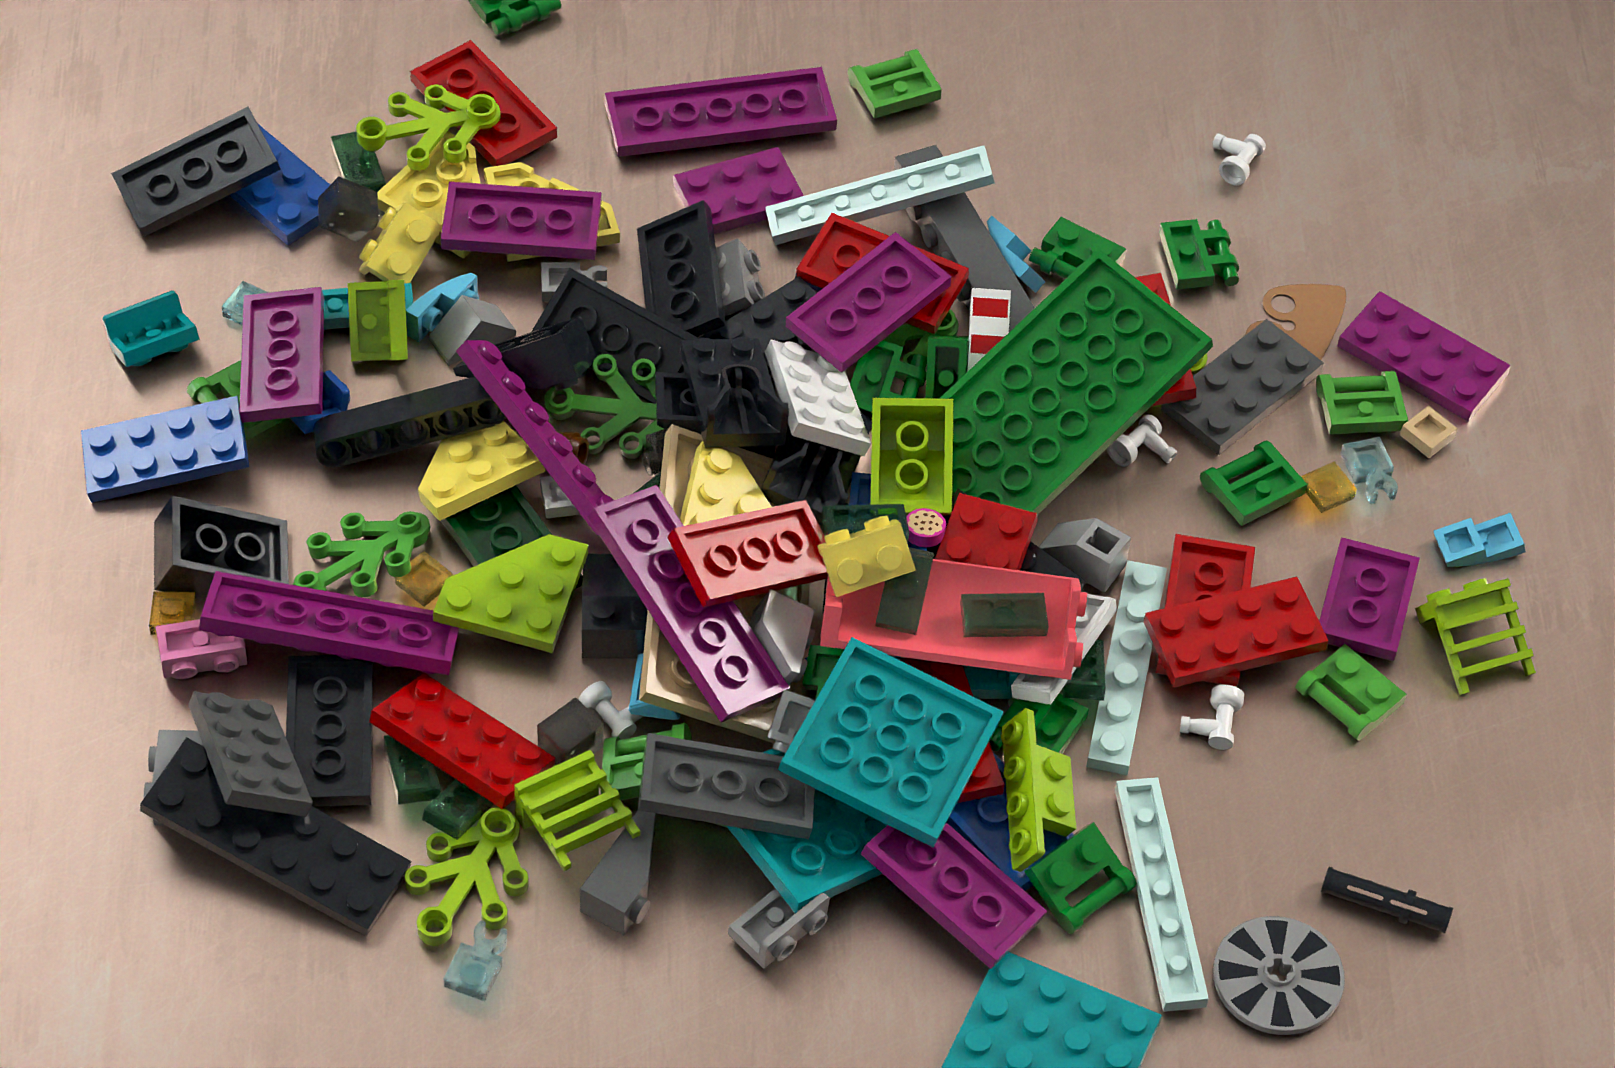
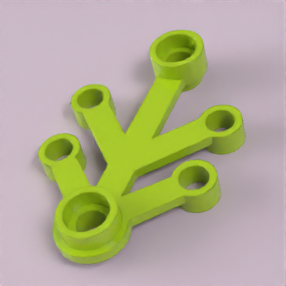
(473, 114)
(469, 871)

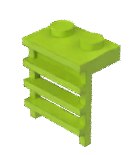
(377, 320)
(1474, 604)
(562, 789)

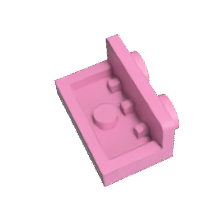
(189, 650)

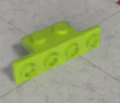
(1036, 789)

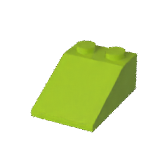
(912, 453)

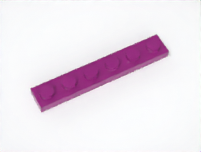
(533, 426)

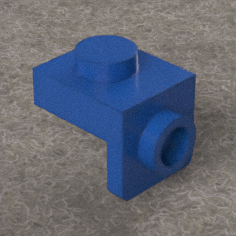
(334, 400)

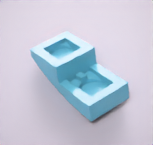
(1014, 253)
(1480, 543)

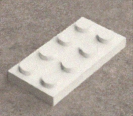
(817, 397)

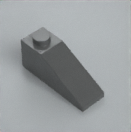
(620, 882)

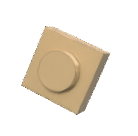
(1428, 431)

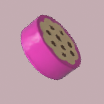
(926, 527)

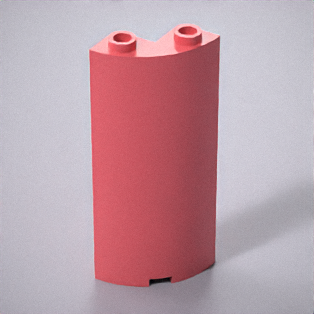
(941, 628)

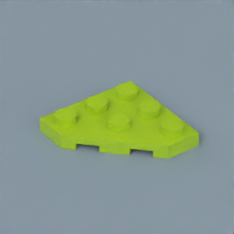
(517, 593)

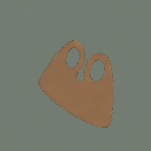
(1315, 314)

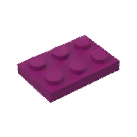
(739, 188)
(1368, 598)

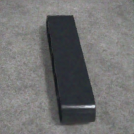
(404, 422)

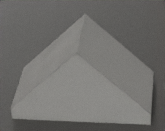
(469, 321)

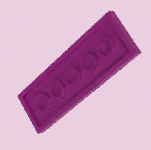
(720, 111)
(328, 623)
(711, 640)

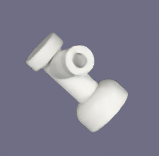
(1235, 168)
(1124, 448)
(1226, 701)
(621, 722)

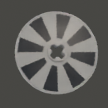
(1262, 1001)

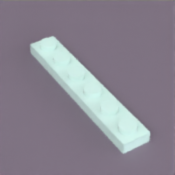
(881, 194)
(1126, 669)
(1161, 895)

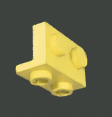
(401, 244)
(866, 556)

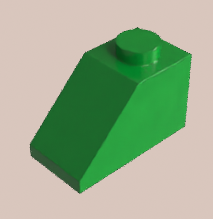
(945, 363)

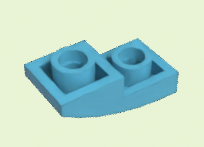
(435, 304)

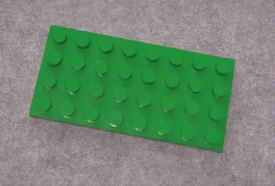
(1066, 385)

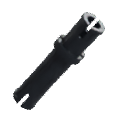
(1436, 917)

